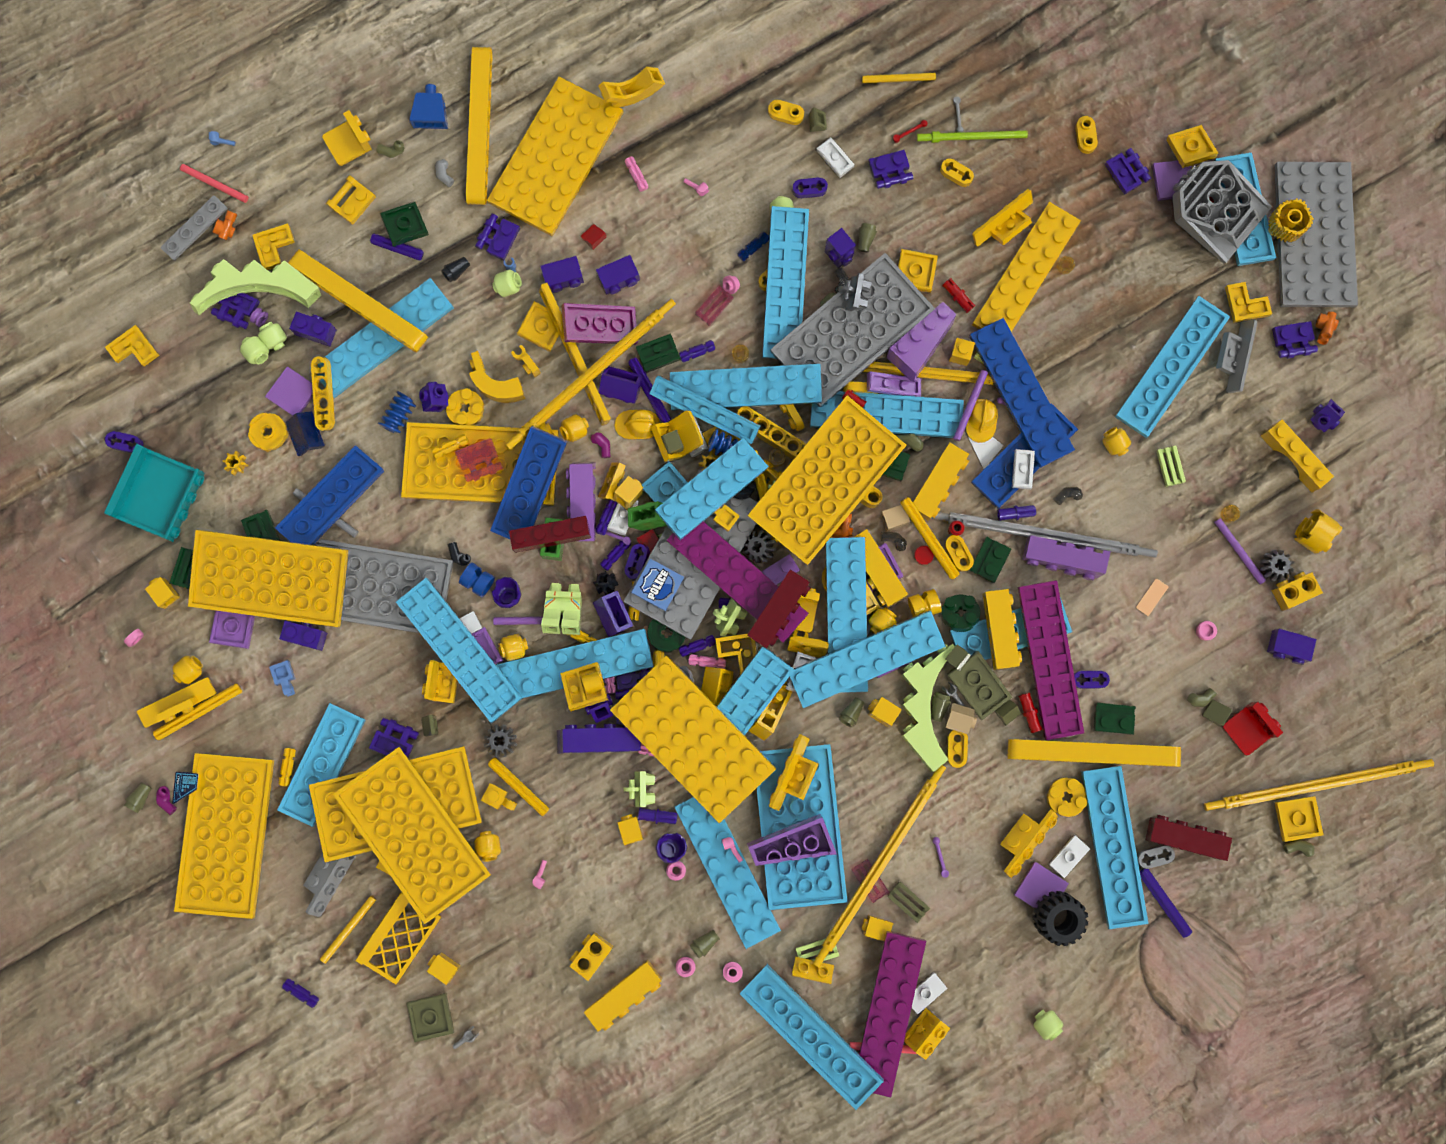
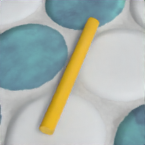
(898, 77)
(348, 929)

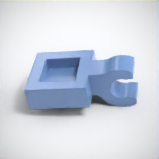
(282, 675)

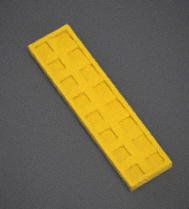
(1028, 268)

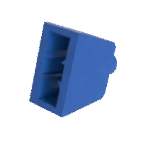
(429, 110)

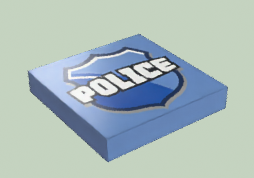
(657, 585)

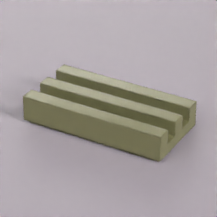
(920, 913)

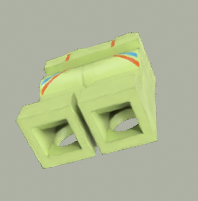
(565, 603)

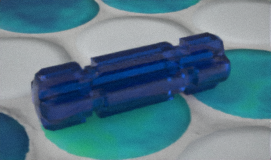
(753, 246)

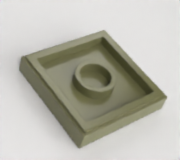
(430, 1017)

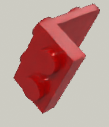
(1252, 727)

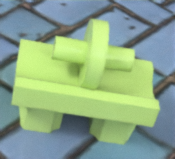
(726, 617)
(637, 788)

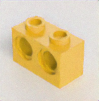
(1298, 594)
(883, 711)
(594, 958)

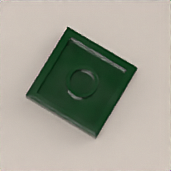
(404, 224)

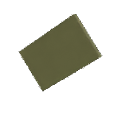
(979, 686)

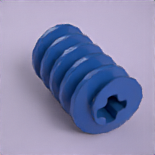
(397, 413)
(719, 443)

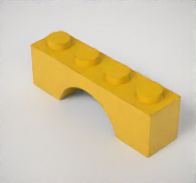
(1310, 468)

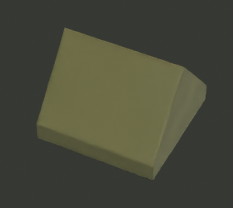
(817, 120)
(672, 442)
(958, 657)
(1008, 712)

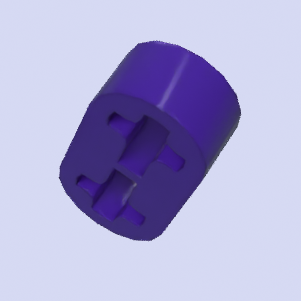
(810, 185)
(124, 439)
(632, 560)
(1090, 684)

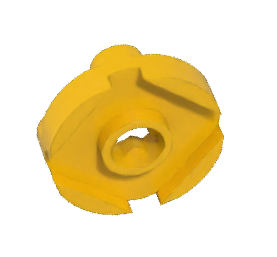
(466, 397)
(278, 434)
(1077, 801)

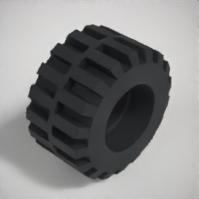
(1072, 926)

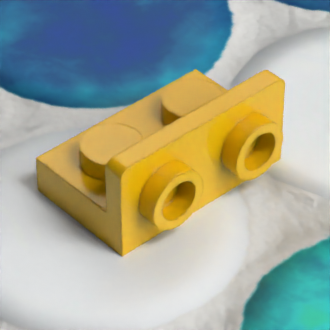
(926, 1034)

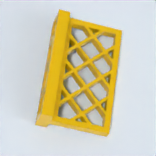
(382, 932)

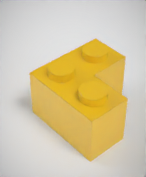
(737, 645)

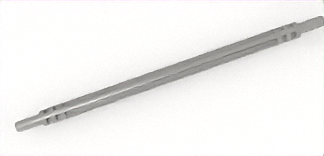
(1026, 531)

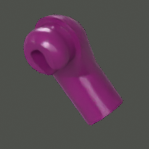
(603, 442)
(163, 800)

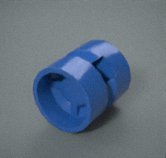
(476, 579)

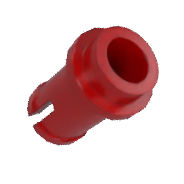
(854, 397)
(956, 524)

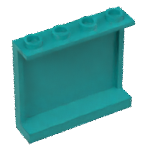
(155, 493)

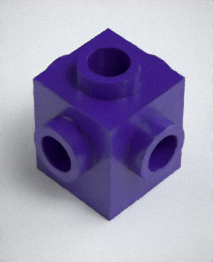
(433, 397)
(1327, 416)
(600, 710)

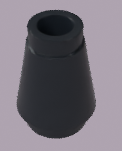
(455, 269)

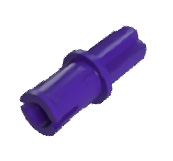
(1016, 512)
(657, 816)

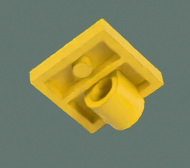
(584, 686)

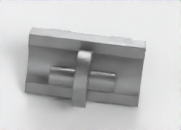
(852, 292)

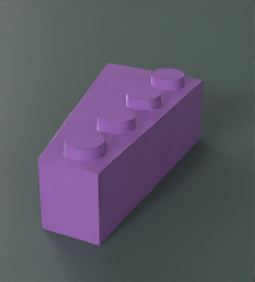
(920, 343)
(581, 494)
(1066, 557)
(793, 843)

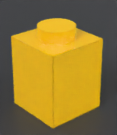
(961, 351)
(628, 492)
(162, 592)
(630, 829)
(876, 927)
(443, 968)

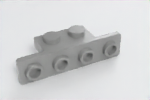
(194, 227)
(1235, 355)
(324, 881)

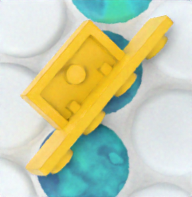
(1007, 222)
(179, 701)
(796, 775)
(1024, 838)

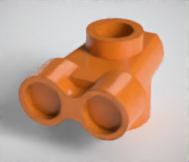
(224, 228)
(1327, 324)
(844, 529)

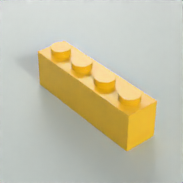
(939, 481)
(881, 574)
(1001, 629)
(623, 995)

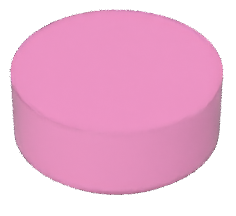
(1206, 630)
(134, 638)

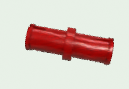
(958, 295)
(1030, 712)

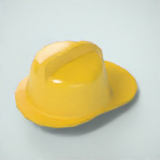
(982, 421)
(636, 424)

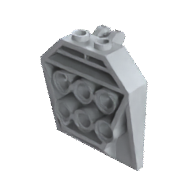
(1193, 194)

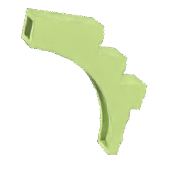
(255, 278)
(921, 735)

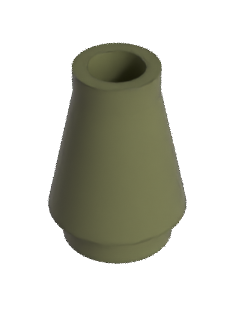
(866, 236)
(940, 704)
(851, 713)
(137, 798)
(703, 944)

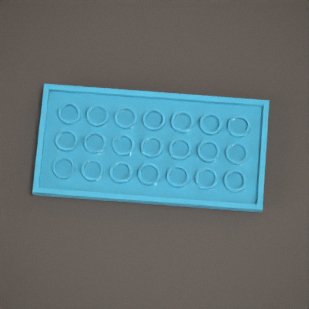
(809, 879)

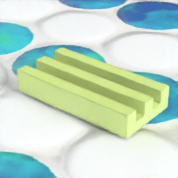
(1173, 449)
(816, 952)

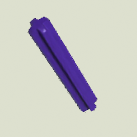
(647, 386)
(1165, 903)

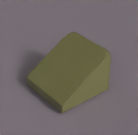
(1217, 713)
(429, 725)

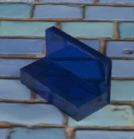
(304, 432)

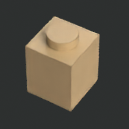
(894, 518)
(961, 718)

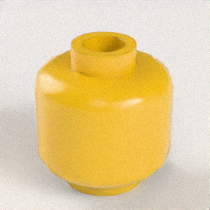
(573, 428)
(1116, 441)
(882, 620)
(512, 647)
(187, 669)
(487, 846)

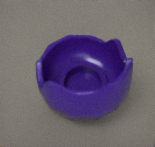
(506, 592)
(671, 847)

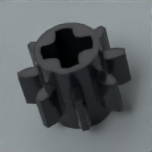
(605, 583)

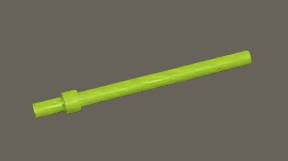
(936, 136)

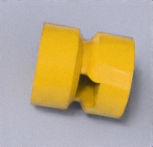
(924, 603)

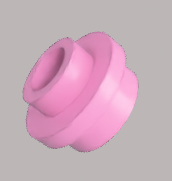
(731, 284)
(680, 875)
(732, 965)
(685, 973)

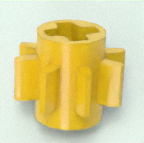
(233, 458)
(710, 459)

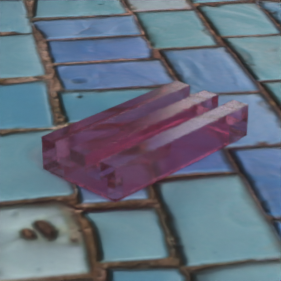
(698, 313)
(879, 895)

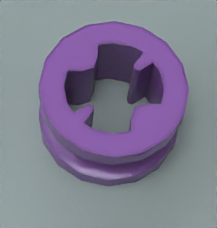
(258, 317)

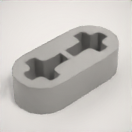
(1155, 861)

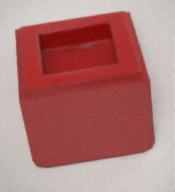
(593, 236)

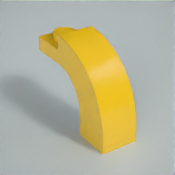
(634, 89)
(499, 391)

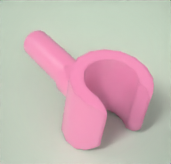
(702, 189)
(729, 843)
(538, 882)

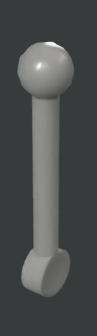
(956, 101)

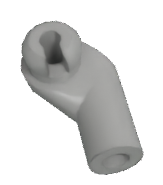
(440, 167)

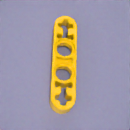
(326, 393)

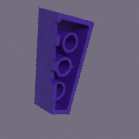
(596, 739)

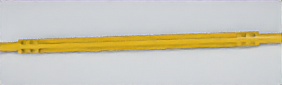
(591, 373)
(931, 373)
(1318, 784)
(878, 866)

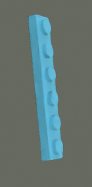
(704, 409)

